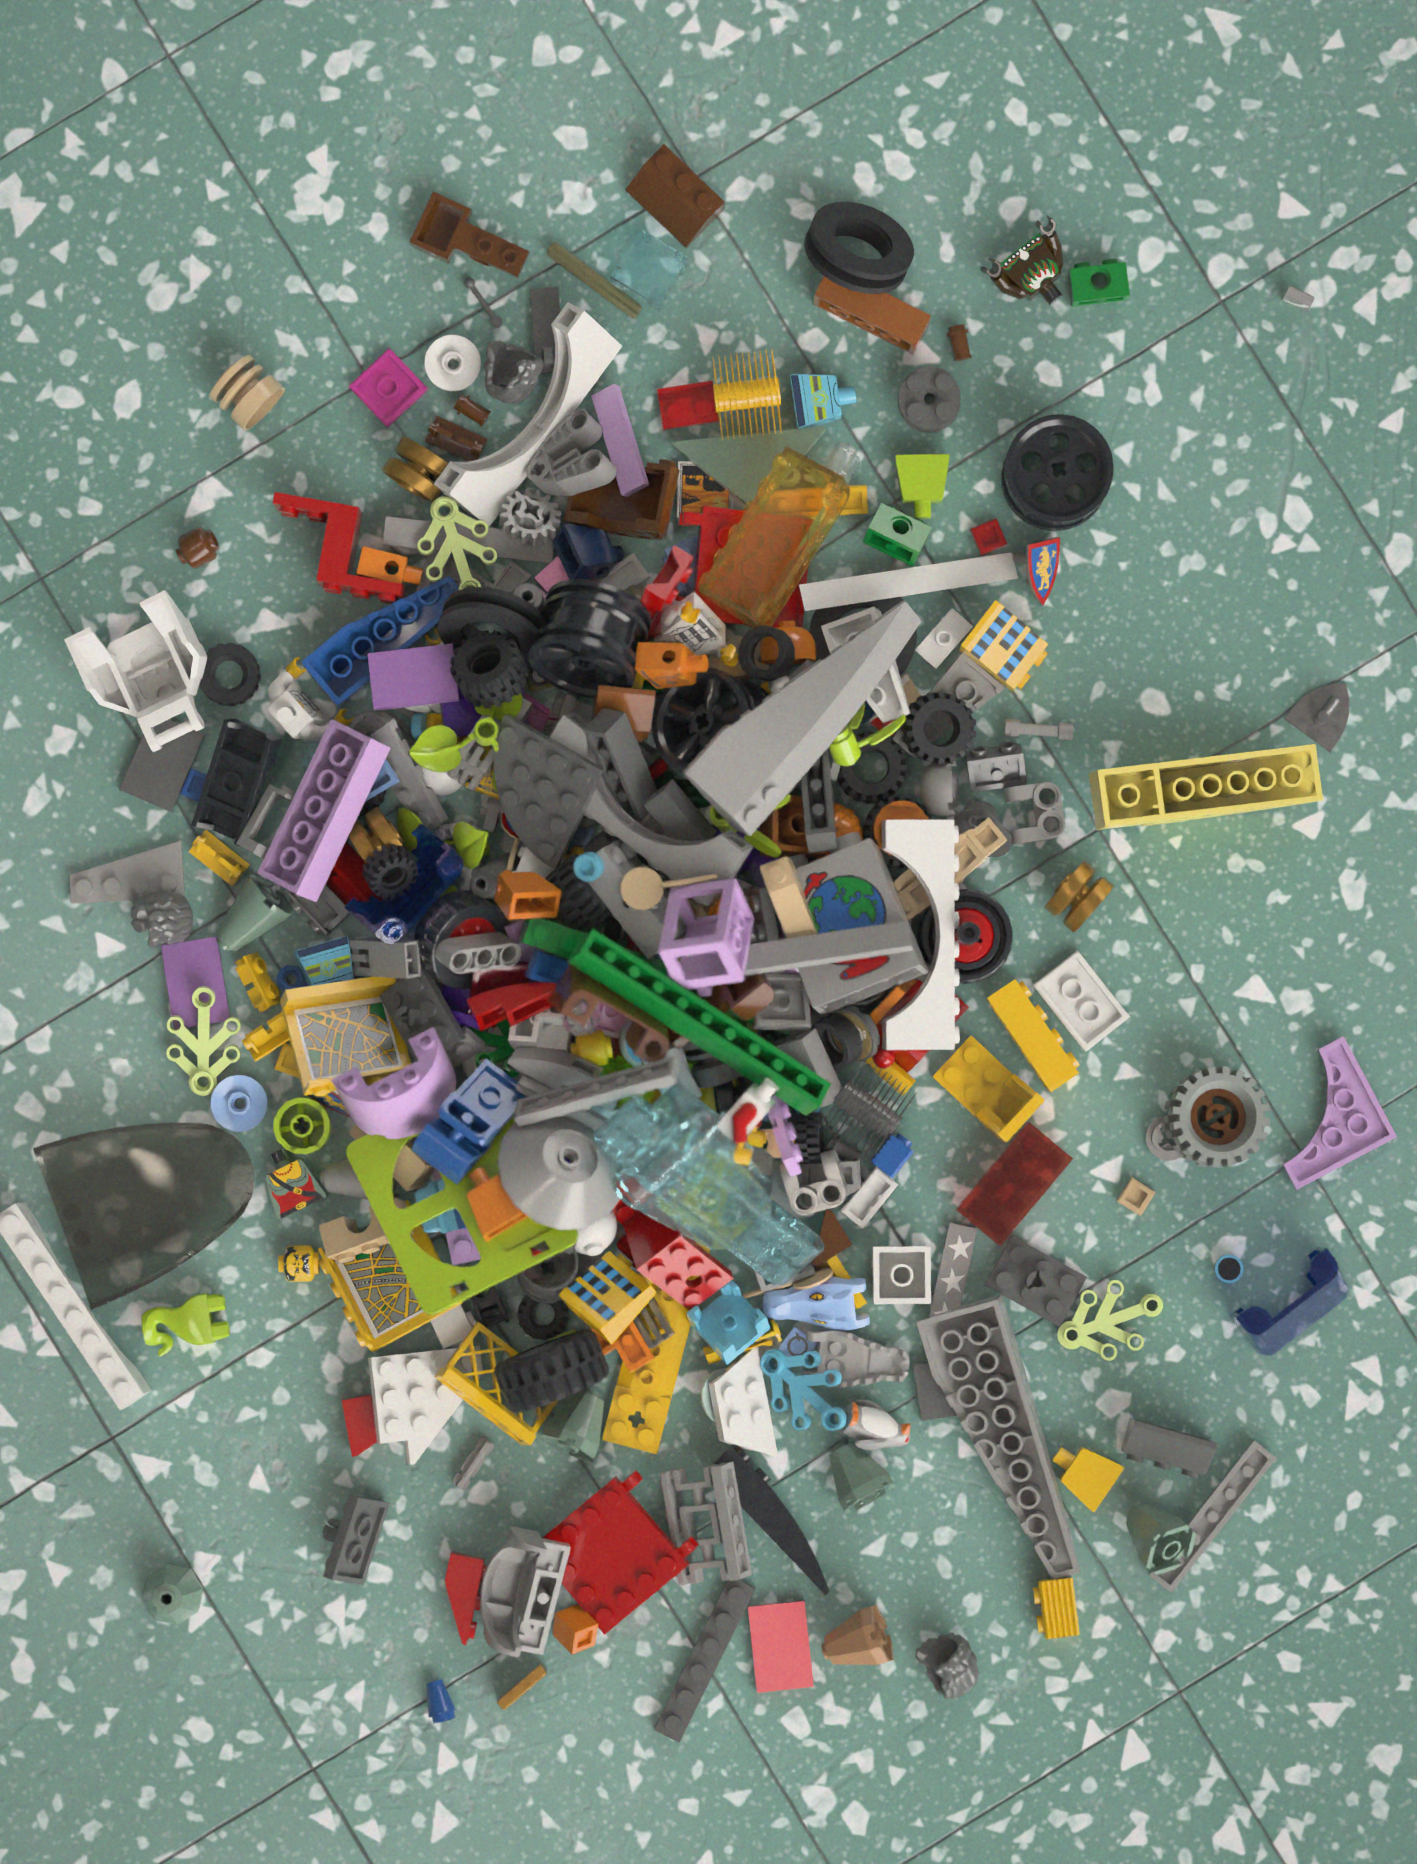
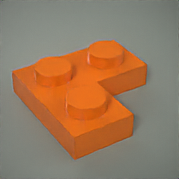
(629, 1346)

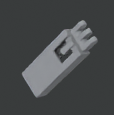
(470, 754)
(380, 959)

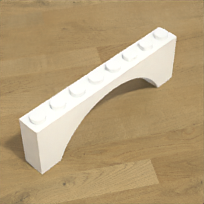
(580, 358)
(929, 1016)
(107, 1361)

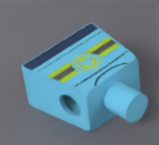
(818, 399)
(326, 962)

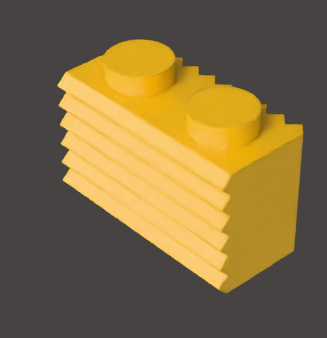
(1057, 1607)

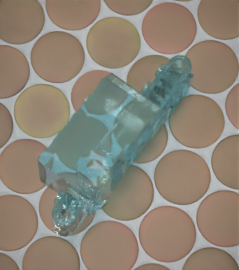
(686, 1177)

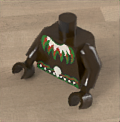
(1031, 267)

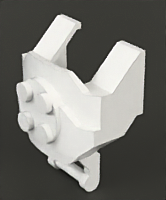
(146, 671)

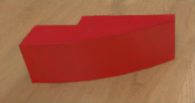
(511, 1003)

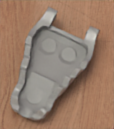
(857, 1358)

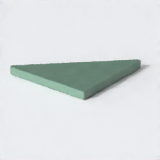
(744, 461)

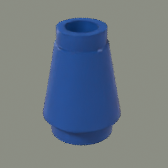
(439, 1702)

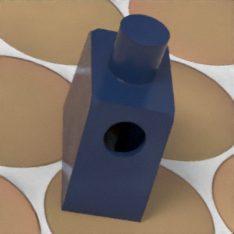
(586, 552)

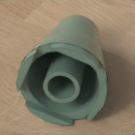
(252, 914)

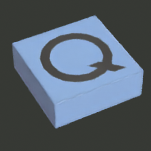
(796, 1343)

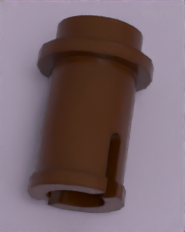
(959, 342)
(471, 410)

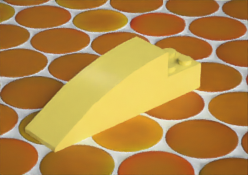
(1205, 787)

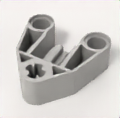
(559, 465)

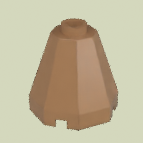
(859, 1640)

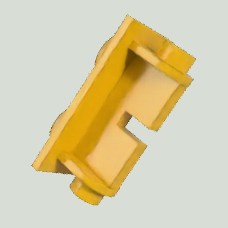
(218, 857)
(254, 969)
(262, 1041)

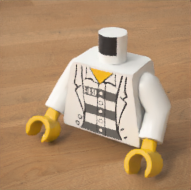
(697, 628)
(295, 709)

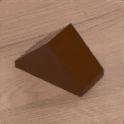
(833, 1238)

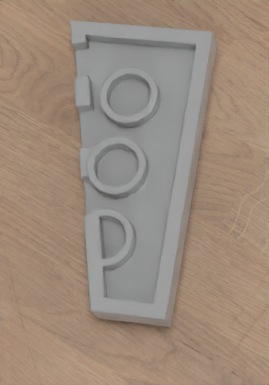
(411, 787)

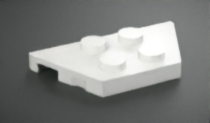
(743, 1406)

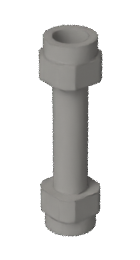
(1063, 731)

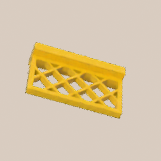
(480, 1399)

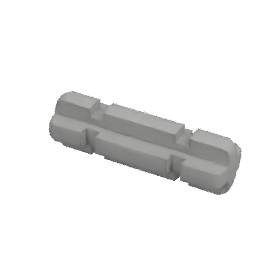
(472, 1463)

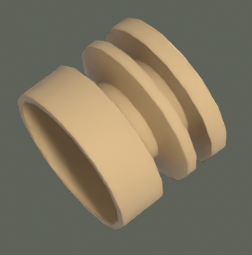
(242, 388)

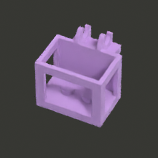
(713, 945)

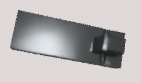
(545, 309)

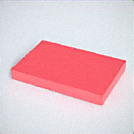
(780, 1646)

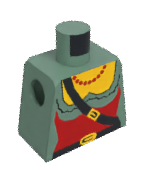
(292, 1185)

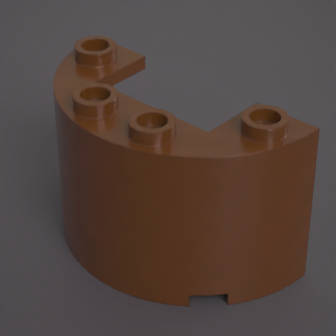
(636, 516)

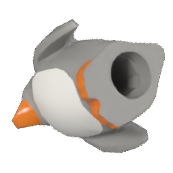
(873, 1427)

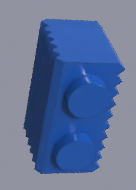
(892, 1155)

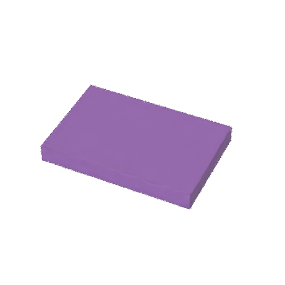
(412, 677)
(186, 969)

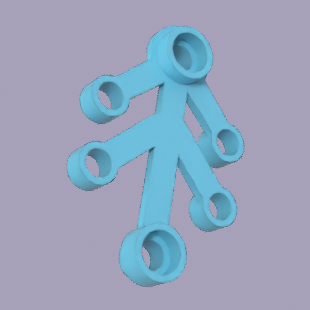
(800, 1388)

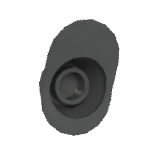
(974, 815)

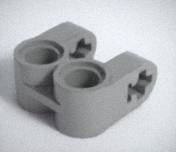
(1041, 812)
(816, 1190)

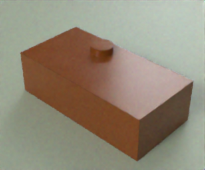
(875, 313)

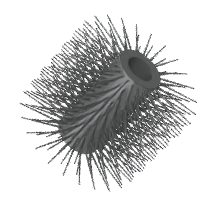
(868, 1110)

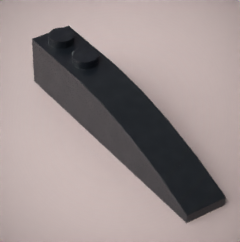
(772, 1514)

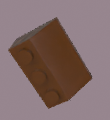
(675, 196)

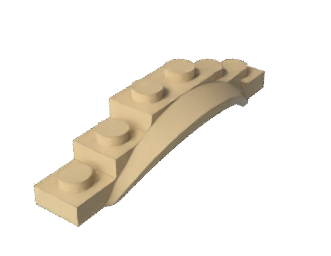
(971, 849)

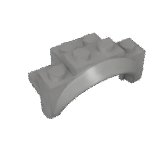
(522, 1588)

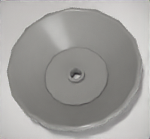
(546, 1185)

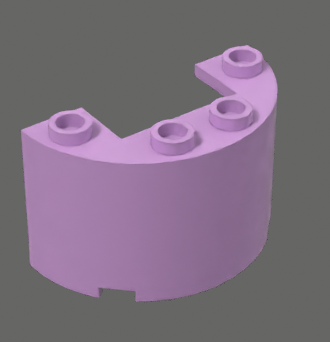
(404, 1100)

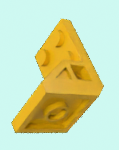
(988, 1089)

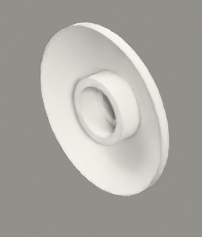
(452, 348)

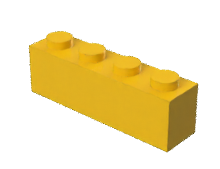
(1032, 1035)

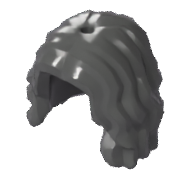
(510, 372)
(164, 915)
(949, 1664)

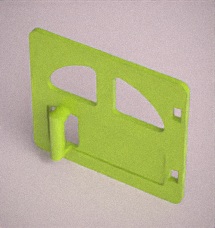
(430, 1279)

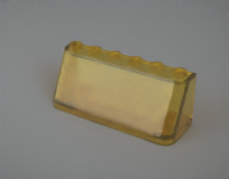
(775, 539)

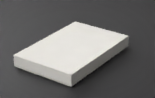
(1081, 1001)

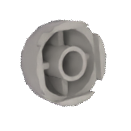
(939, 789)

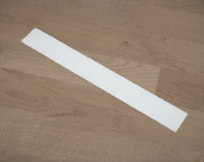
(908, 581)

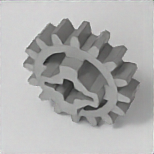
(530, 517)

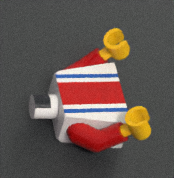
(746, 1118)

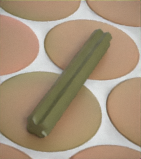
(594, 280)

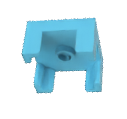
(729, 1323)

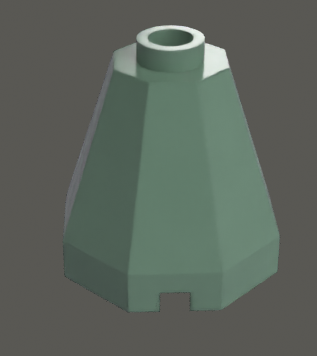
(577, 1426)
(857, 1476)
(1159, 1537)
(181, 1585)

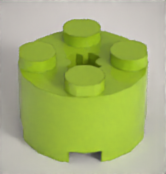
(294, 1139)

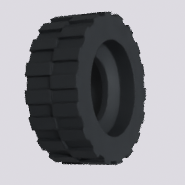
(249, 682)

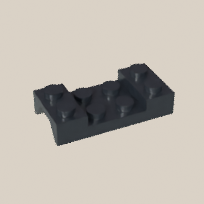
(235, 778)

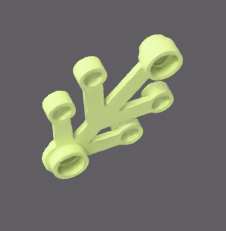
(454, 542)
(203, 1046)
(1105, 1323)

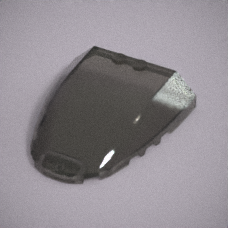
(143, 1199)

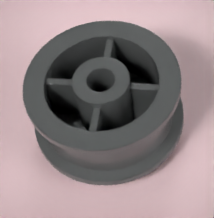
(929, 383)

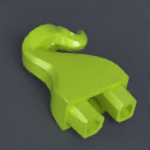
(189, 1321)

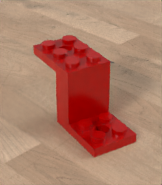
(338, 547)
(671, 1258)

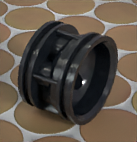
(1057, 512)

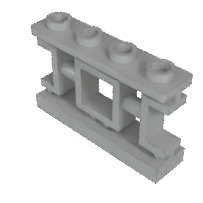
(725, 1517)

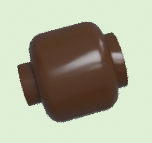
(197, 547)

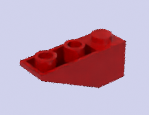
(462, 1586)

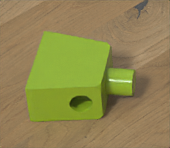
(922, 480)

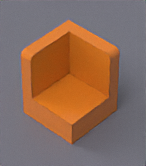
(575, 1629)

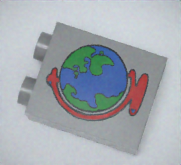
(847, 893)

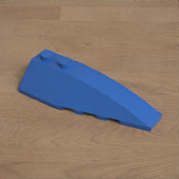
(342, 663)

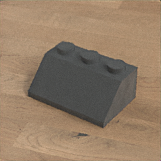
(1168, 1448)

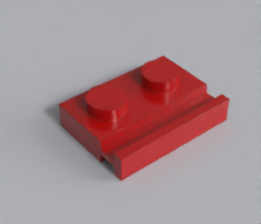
(687, 405)

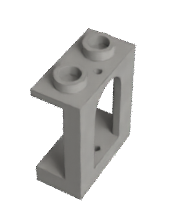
(269, 798)

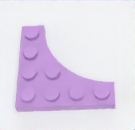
(1350, 1123)

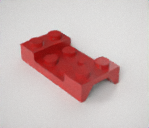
(663, 588)

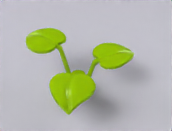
(438, 746)
(469, 841)

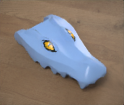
(824, 1305)

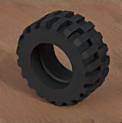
(551, 1371)

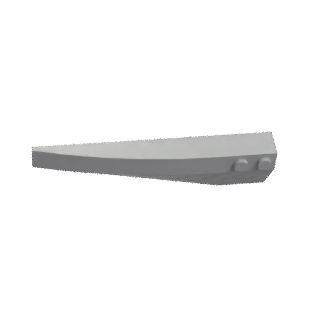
(772, 747)
(987, 1386)

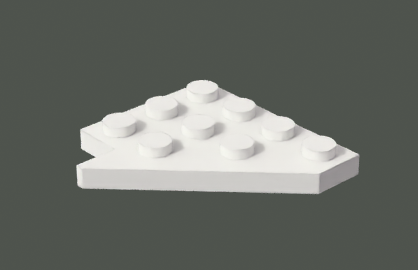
(410, 1401)

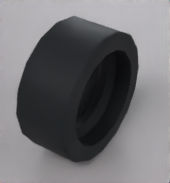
(784, 660)
(847, 1035)

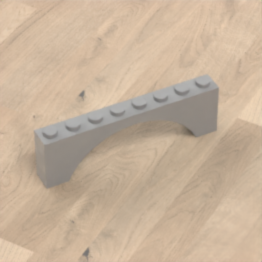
(675, 857)

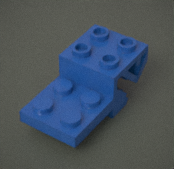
(468, 1122)

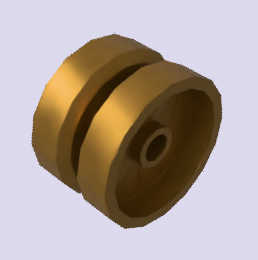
(416, 472)
(382, 834)
(1078, 896)

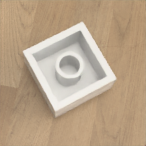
(901, 1274)

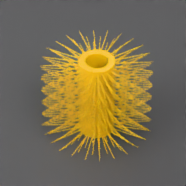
(747, 394)

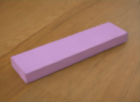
(620, 440)

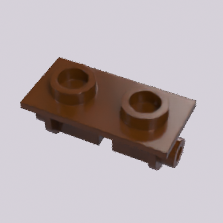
(455, 439)

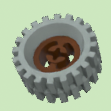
(1232, 1144)

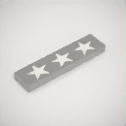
(953, 1268)

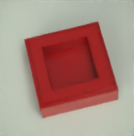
(988, 537)

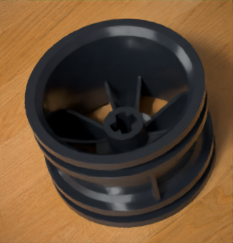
(589, 637)
(692, 716)

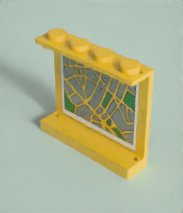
(342, 1028)
(379, 1293)

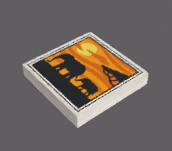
(699, 489)

